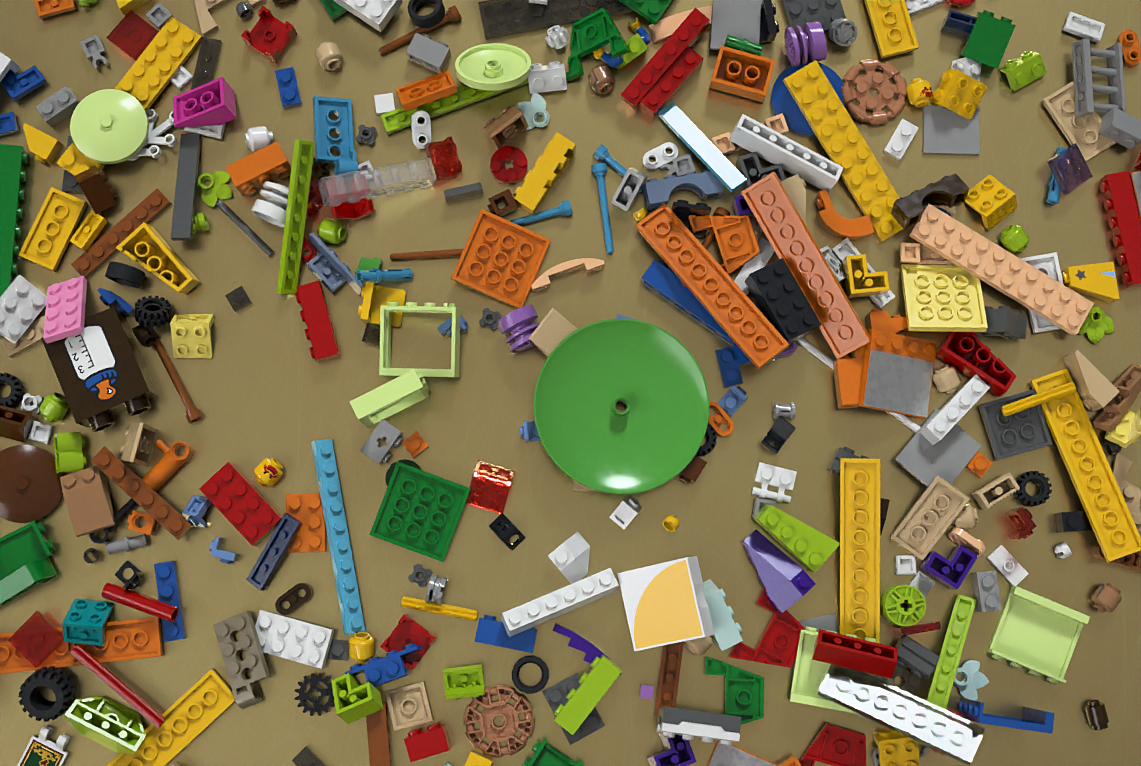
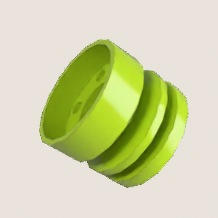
(899, 594)

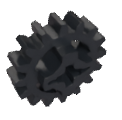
(314, 684)

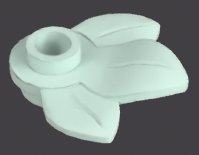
(533, 109)
(971, 679)

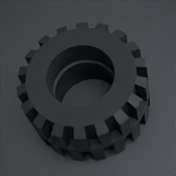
(36, 704)

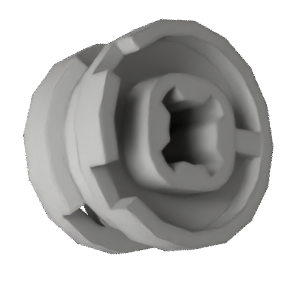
(842, 31)
(436, 589)

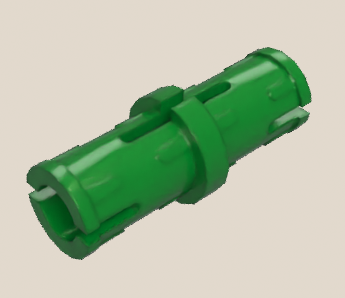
(743, 45)

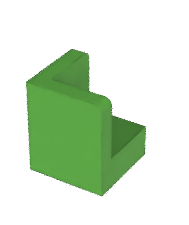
(369, 264)

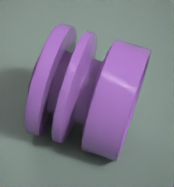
(805, 43)
(520, 325)

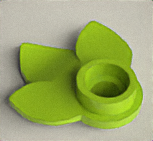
(217, 189)
(1097, 327)

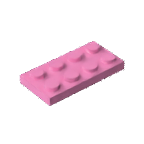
(65, 309)

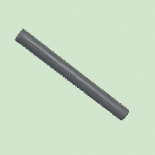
(245, 228)

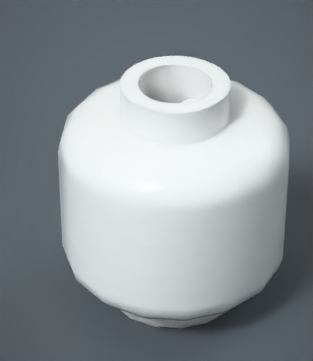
(258, 138)

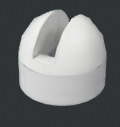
(1062, 550)

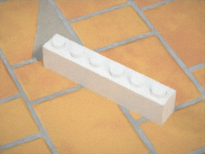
(784, 151)
(559, 602)

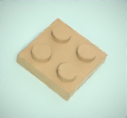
(409, 706)

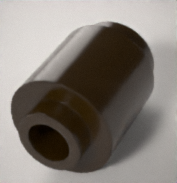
(1096, 715)

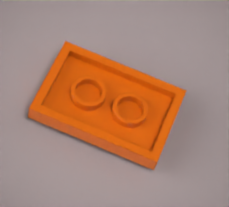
(426, 90)
(309, 511)

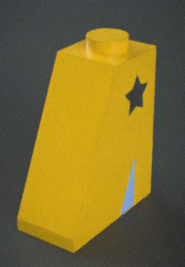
(1093, 281)

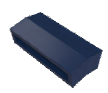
(958, 23)

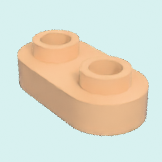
(961, 537)

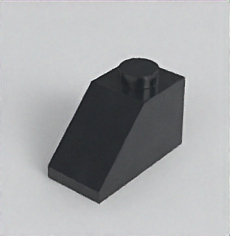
(1072, 522)

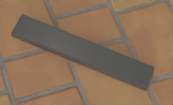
(185, 187)

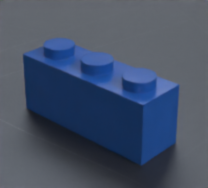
(494, 633)

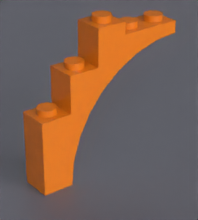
(849, 370)

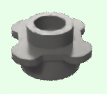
(366, 139)
(494, 315)
(419, 570)

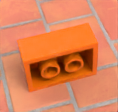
(742, 74)
(261, 166)

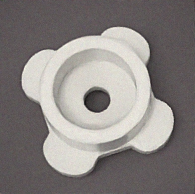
(27, 399)

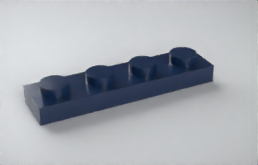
(274, 551)

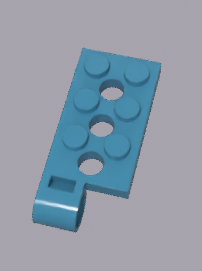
(343, 126)

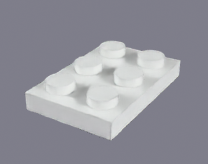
(19, 308)

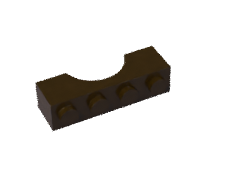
(947, 191)

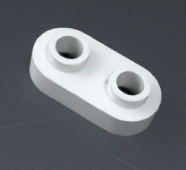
(422, 129)
(660, 156)

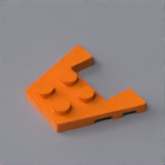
(733, 236)

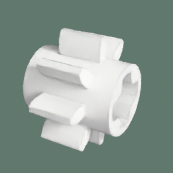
(557, 37)

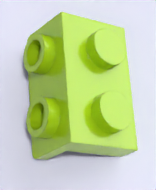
(1024, 69)
(464, 682)

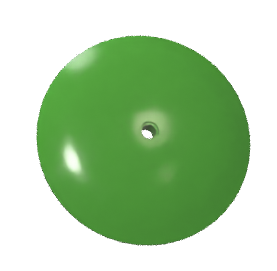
(662, 400)

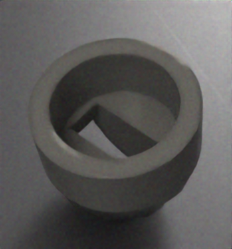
(243, 9)

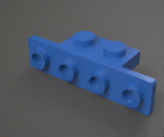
(386, 669)

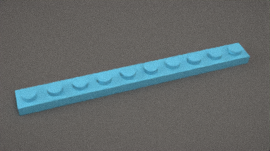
(338, 536)

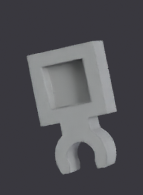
(94, 50)
(680, 166)

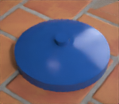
(784, 103)

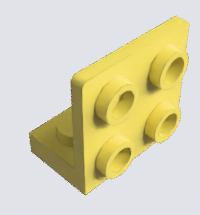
(192, 335)
(1127, 430)

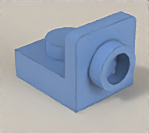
(446, 327)
(733, 400)
(529, 432)
(195, 510)

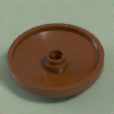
(28, 484)

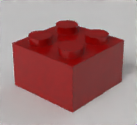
(427, 742)

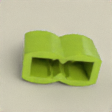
(69, 452)

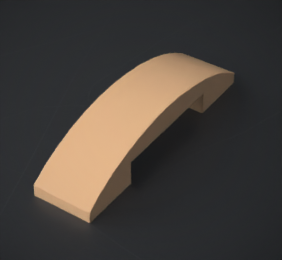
(666, 27)
(726, 147)
(921, 255)
(589, 265)

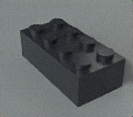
(782, 301)

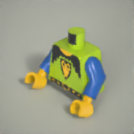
(636, 44)

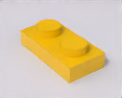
(88, 231)

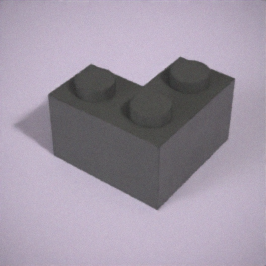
(751, 169)
(1005, 323)

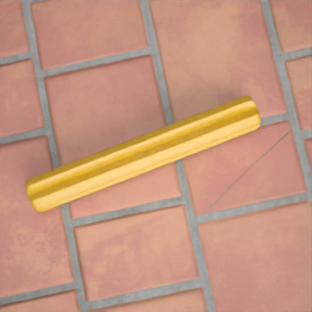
(1038, 399)
(443, 609)

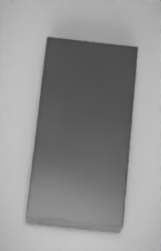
(463, 192)

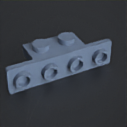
(329, 268)

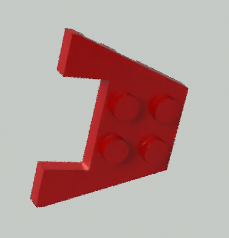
(778, 642)
(836, 747)

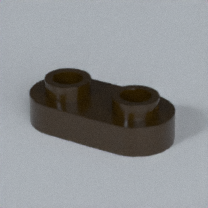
(293, 598)

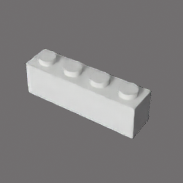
(954, 409)

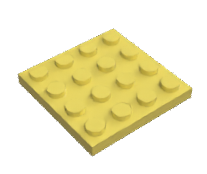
(942, 299)

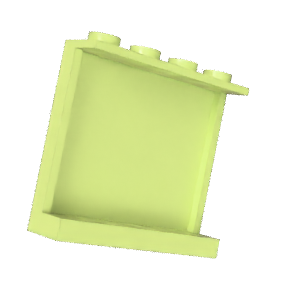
(1036, 634)
(810, 673)

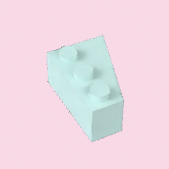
(726, 631)

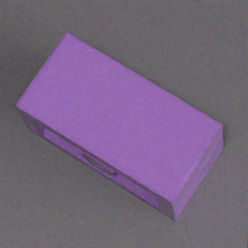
(646, 691)

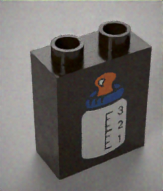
(102, 371)

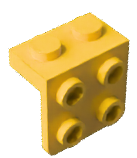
(959, 93)
(376, 297)
(896, 749)

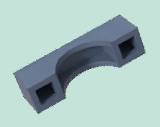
(704, 184)

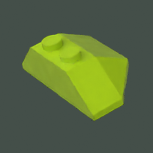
(107, 723)

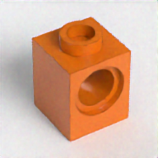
(151, 524)

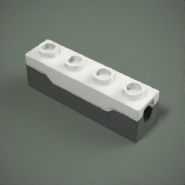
(699, 725)

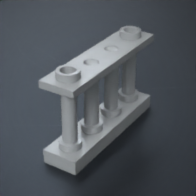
(1083, 78)

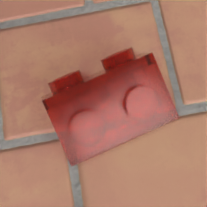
(444, 159)
(314, 200)
(1022, 521)

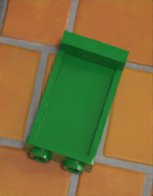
(23, 547)

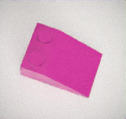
(205, 105)

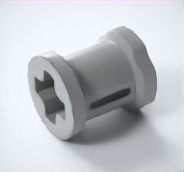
(785, 414)

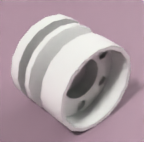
(274, 207)

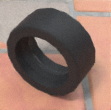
(428, 20)
(125, 274)
(530, 689)

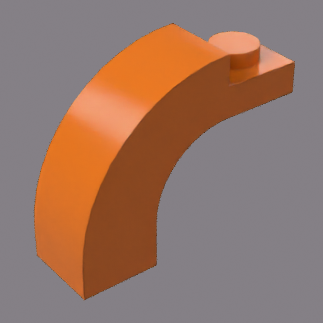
(839, 226)

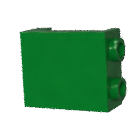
(988, 39)
(548, 756)

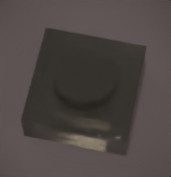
(238, 299)
(372, 335)

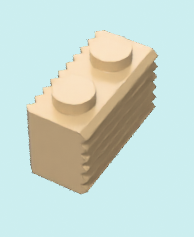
(996, 491)

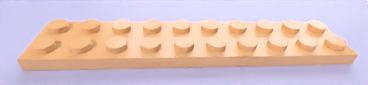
(1001, 270)

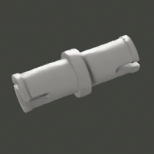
(126, 544)

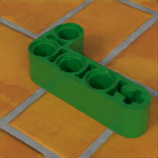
(25, 578)

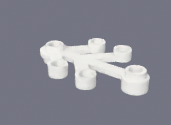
(153, 136)

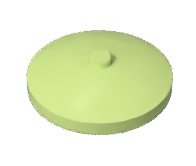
(493, 66)
(109, 126)

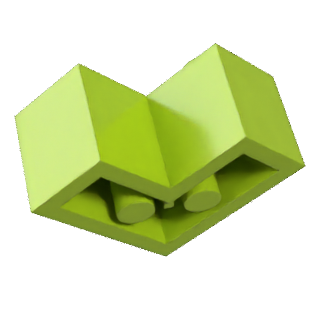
(353, 700)

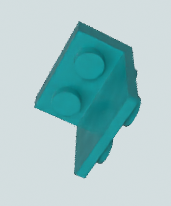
(86, 622)

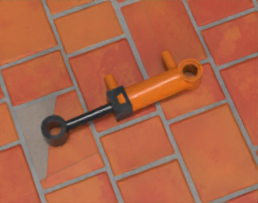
(154, 478)

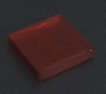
(132, 35)
(917, 628)
(36, 639)

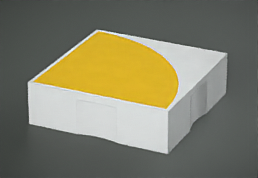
(665, 603)

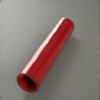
(140, 602)

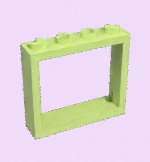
(385, 338)
(390, 398)

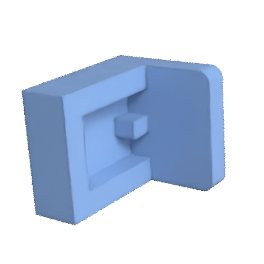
(225, 556)

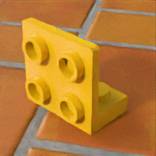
(991, 201)

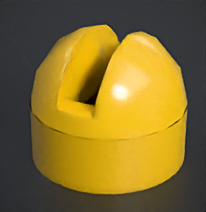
(641, 214)
(670, 523)

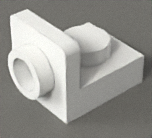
(626, 511)

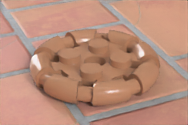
(881, 83)
(495, 733)

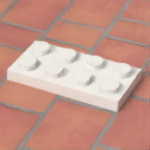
(1050, 266)
(293, 639)

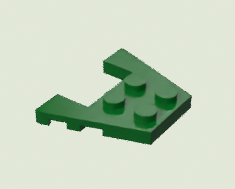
(591, 34)
(742, 690)

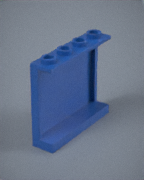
(1031, 720)

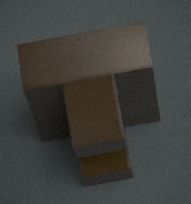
(146, 335)

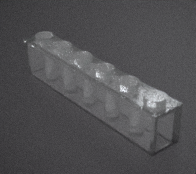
(376, 182)

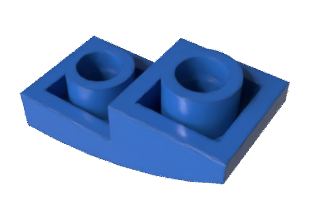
(112, 299)

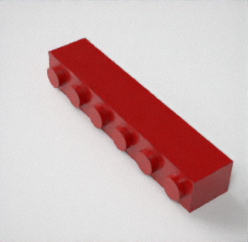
(665, 57)
(1125, 224)

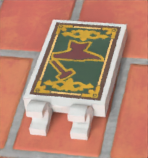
(45, 752)

